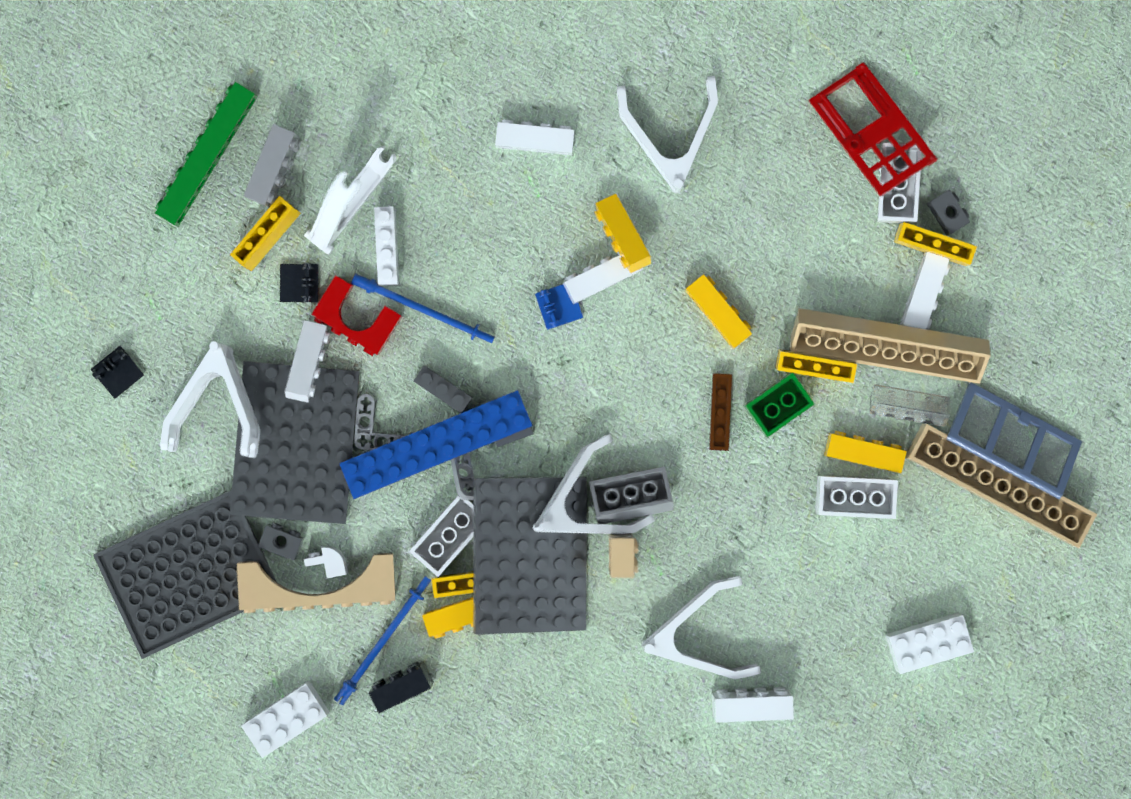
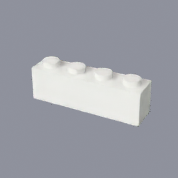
(534, 138)
(386, 246)
(596, 278)
(925, 291)
(306, 361)

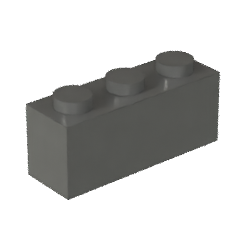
(443, 389)

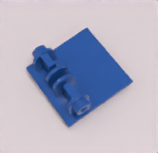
(557, 307)

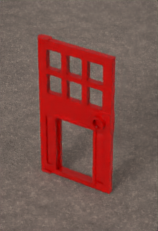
(890, 122)

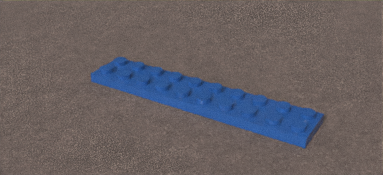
(435, 444)

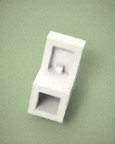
(332, 558)

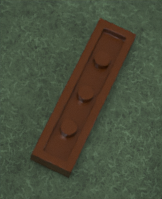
(720, 412)

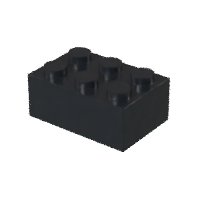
(400, 686)

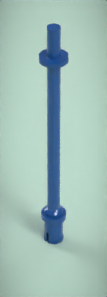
(371, 287)
(350, 685)

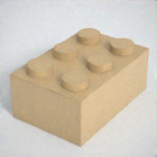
(621, 556)

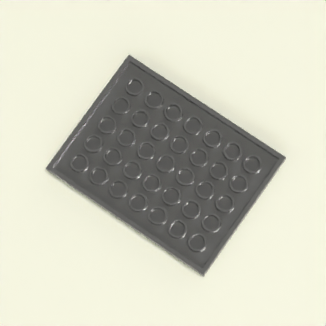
(298, 447)
(180, 574)
(525, 576)

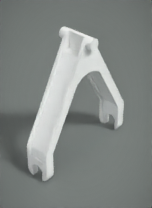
(672, 170)
(345, 201)
(217, 362)
(554, 515)
(662, 640)

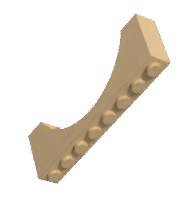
(260, 591)

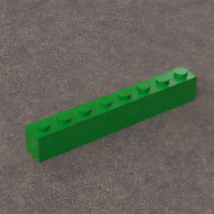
(206, 154)

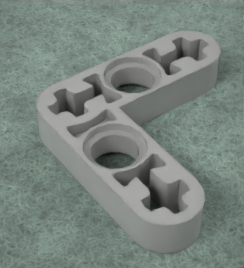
(368, 431)
(460, 481)

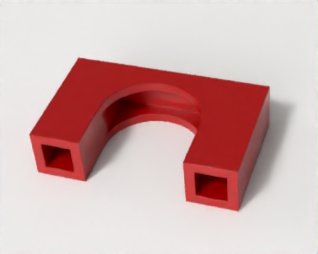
(329, 312)

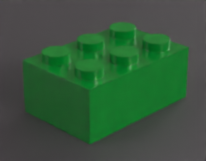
(779, 404)

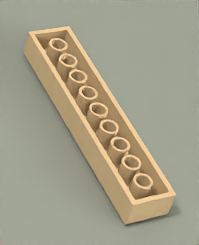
(890, 346)
(1052, 515)

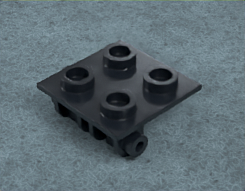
(299, 282)
(117, 372)

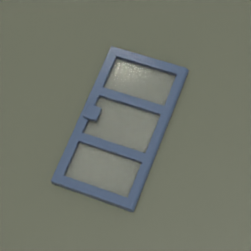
(1014, 440)

